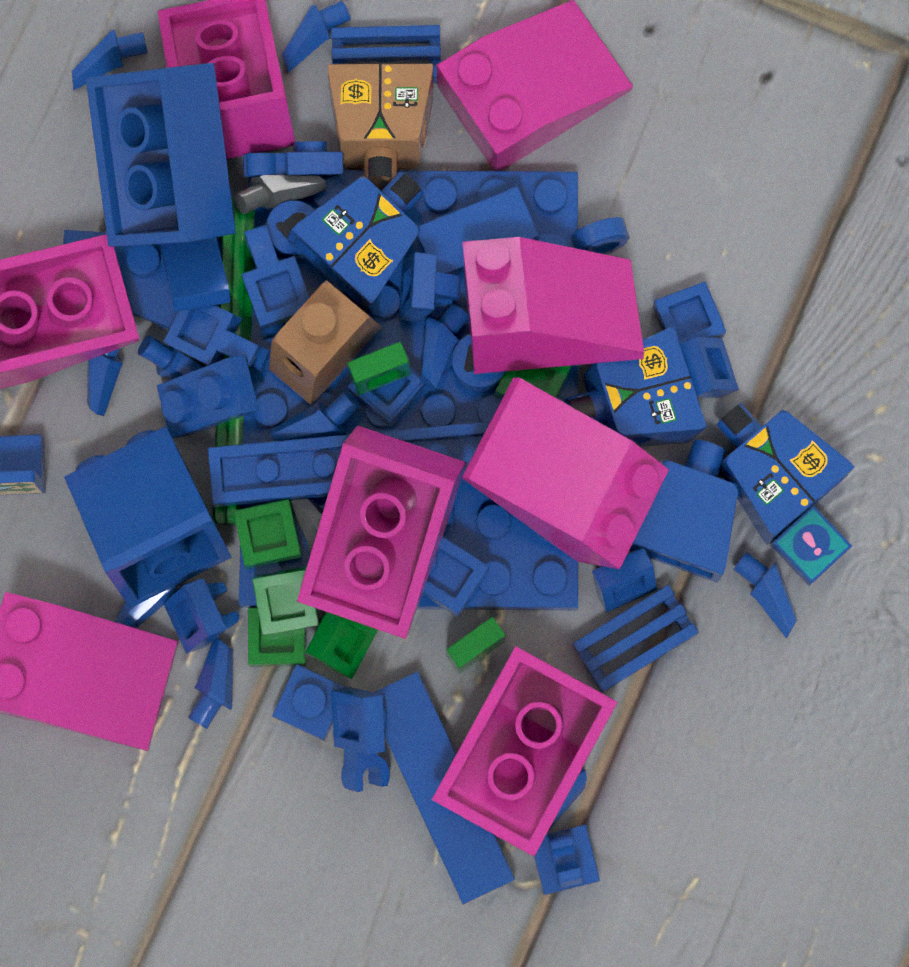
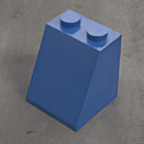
(146, 516)

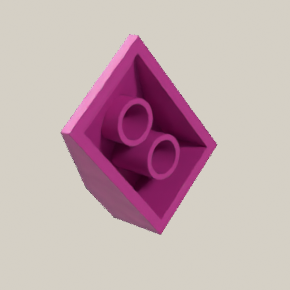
(247, 69)
(530, 83)
(548, 306)
(61, 309)
(565, 475)
(380, 530)
(81, 671)
(524, 751)

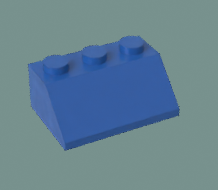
(161, 155)

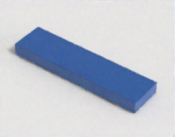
(424, 758)

